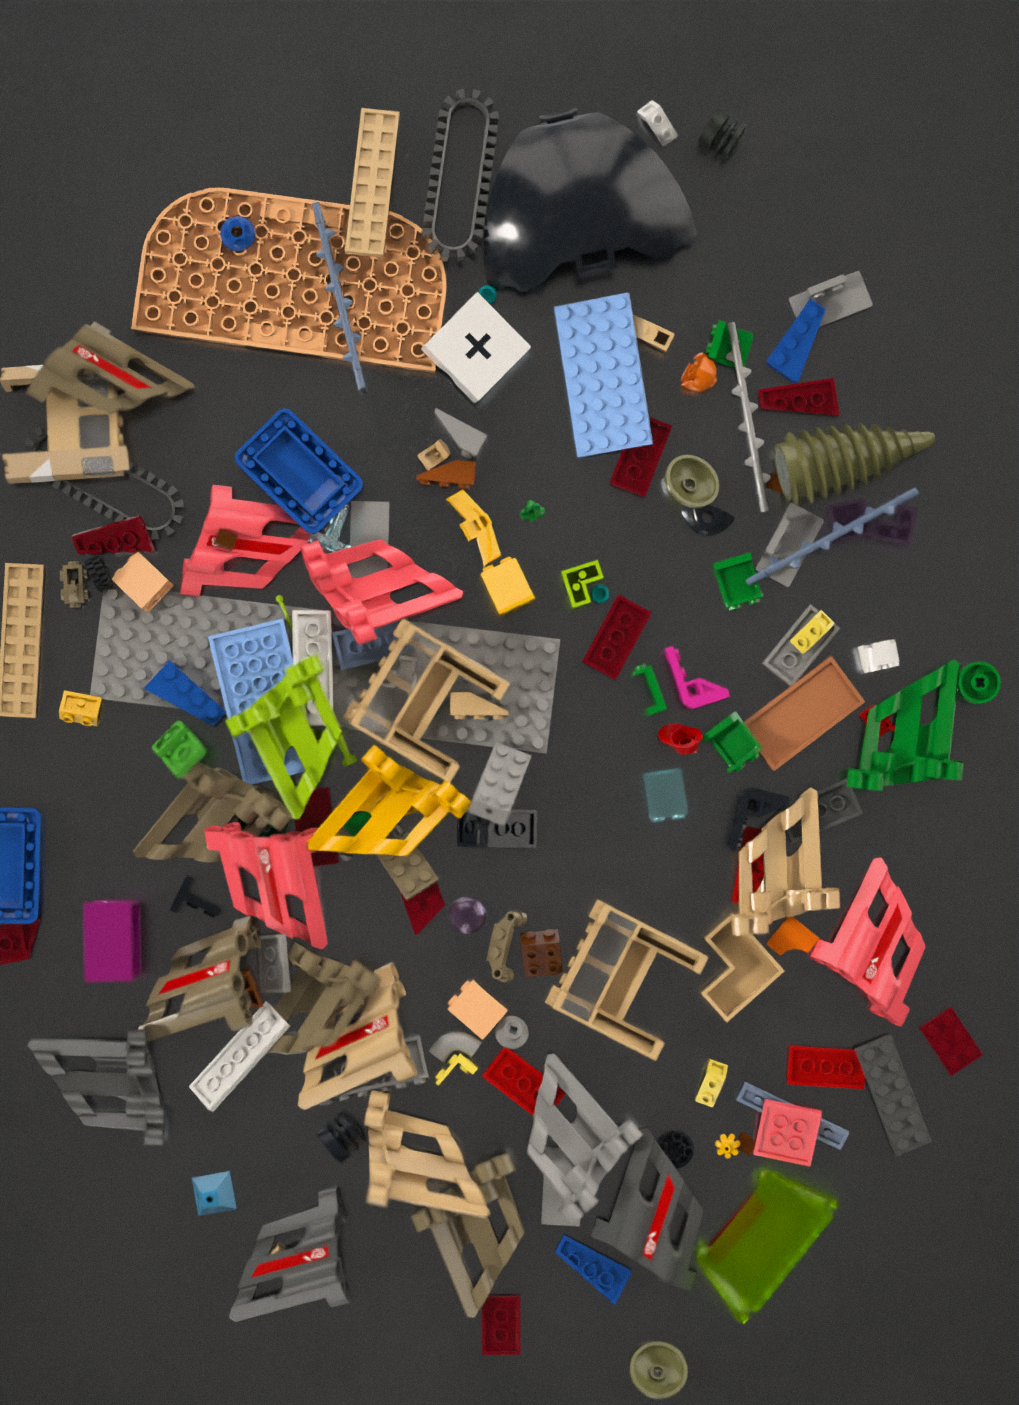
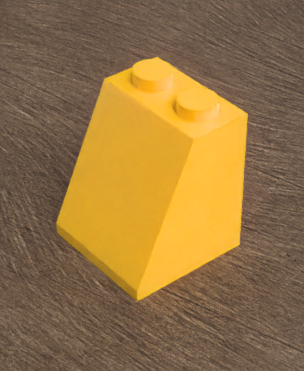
(507, 586)

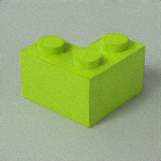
(577, 578)

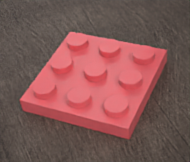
(787, 1132)

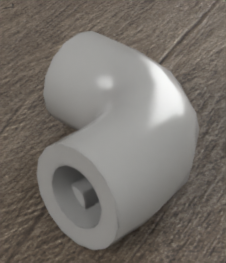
(455, 1042)

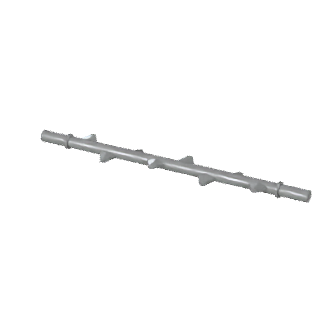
(747, 426)

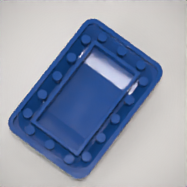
(298, 471)
(19, 865)

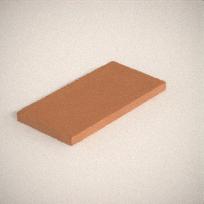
(803, 712)

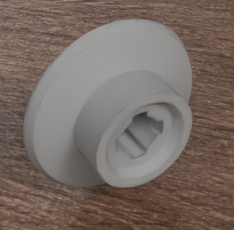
(508, 1039)

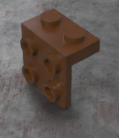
(541, 953)

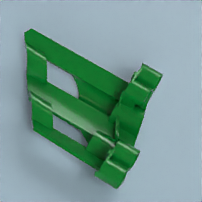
(917, 749)

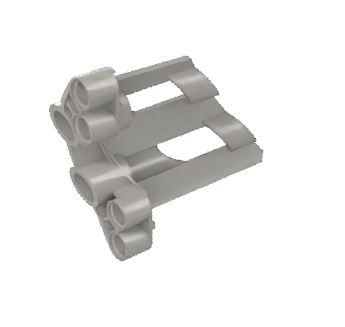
(589, 1143)

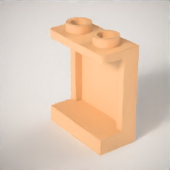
(142, 582)
(476, 1008)

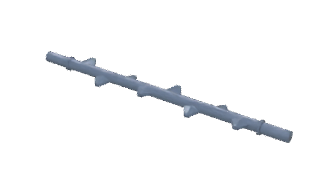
(334, 287)
(838, 531)

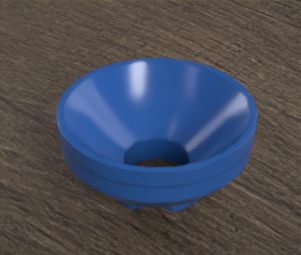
(238, 243)

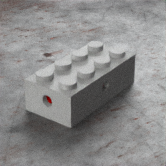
(499, 783)

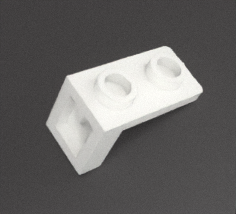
(658, 122)

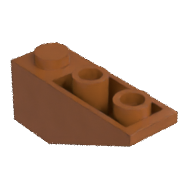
(456, 473)

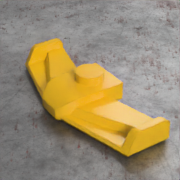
(476, 525)

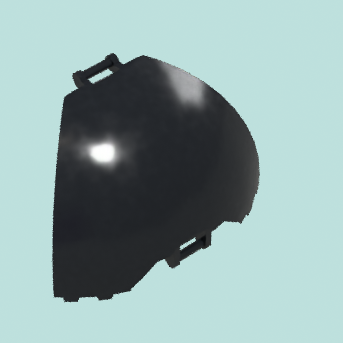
(576, 192)

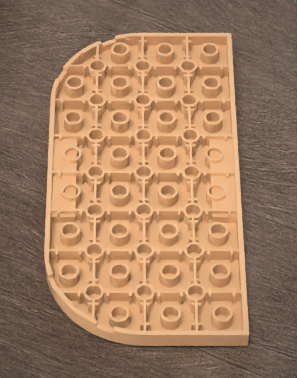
(277, 286)

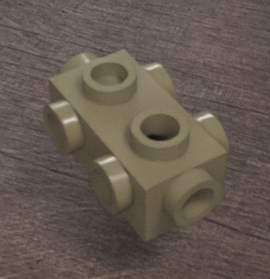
(74, 589)

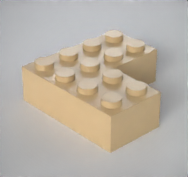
(747, 973)

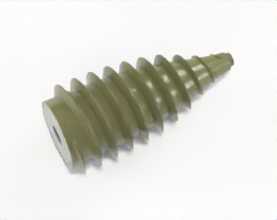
(840, 459)

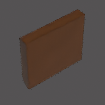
(773, 483)
(225, 539)
(747, 1143)

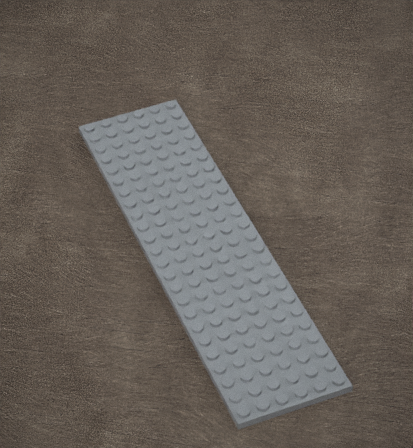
(139, 644)

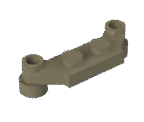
(501, 943)

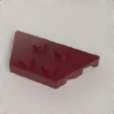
(424, 907)
(17, 941)

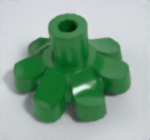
(532, 511)

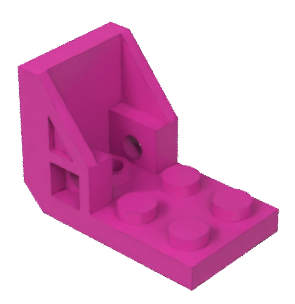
(704, 691)

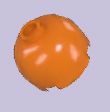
(700, 374)

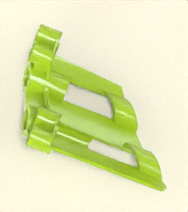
(281, 722)

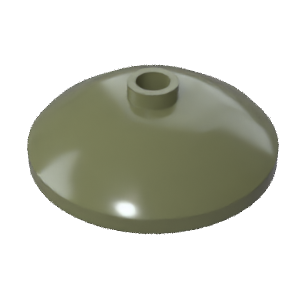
(697, 476)
(666, 1361)

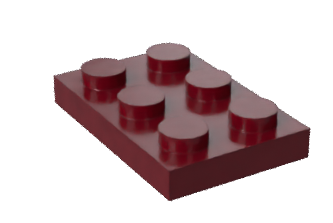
(950, 1041)
(501, 1325)

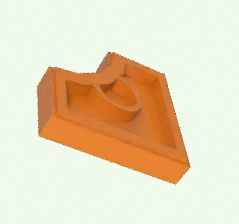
(790, 936)

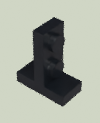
(192, 900)

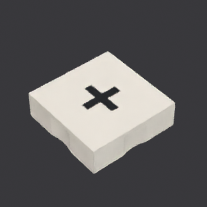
(476, 347)

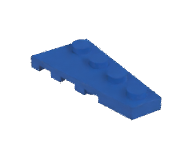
(796, 344)
(182, 692)
(602, 1272)

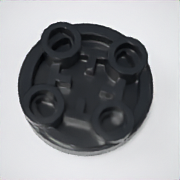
(677, 1147)

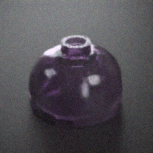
(467, 914)

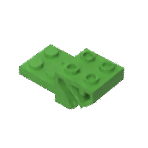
(179, 749)

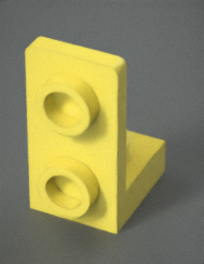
(812, 632)
(466, 1065)
(712, 1083)

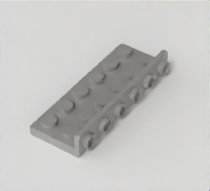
(383, 1082)

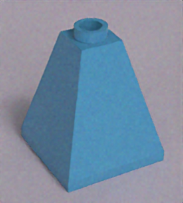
(219, 1187)

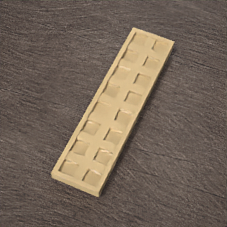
(372, 182)
(21, 639)

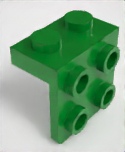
(721, 344)

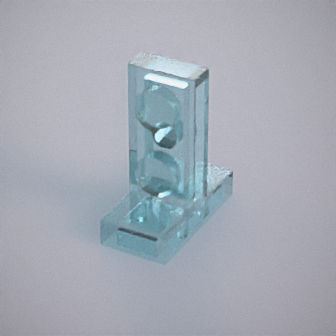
(332, 532)

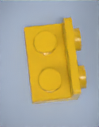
(80, 708)

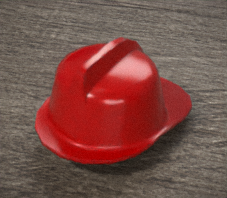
(681, 737)

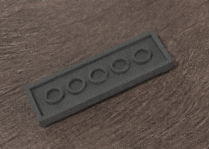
(893, 1095)

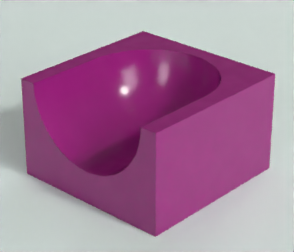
(112, 940)

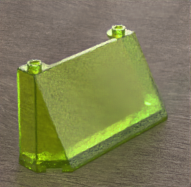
(765, 1242)

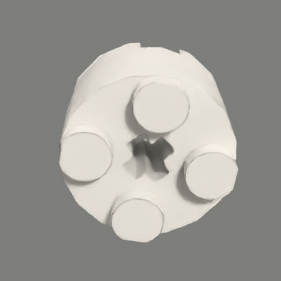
(878, 655)

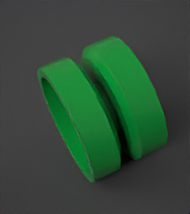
(988, 678)

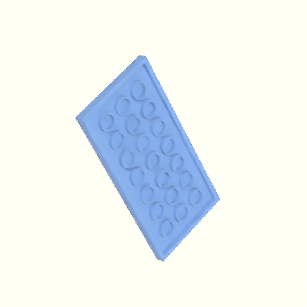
(603, 375)
(247, 667)

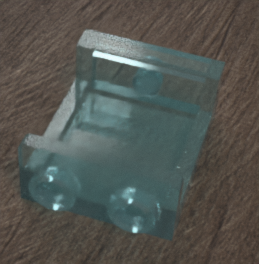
(665, 794)

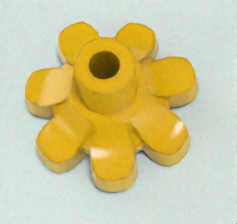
(727, 1142)

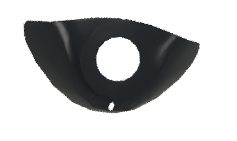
(693, 518)

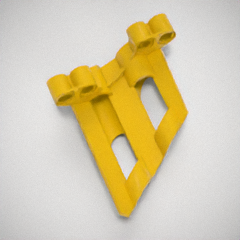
(388, 794)

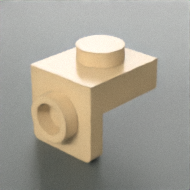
(434, 455)

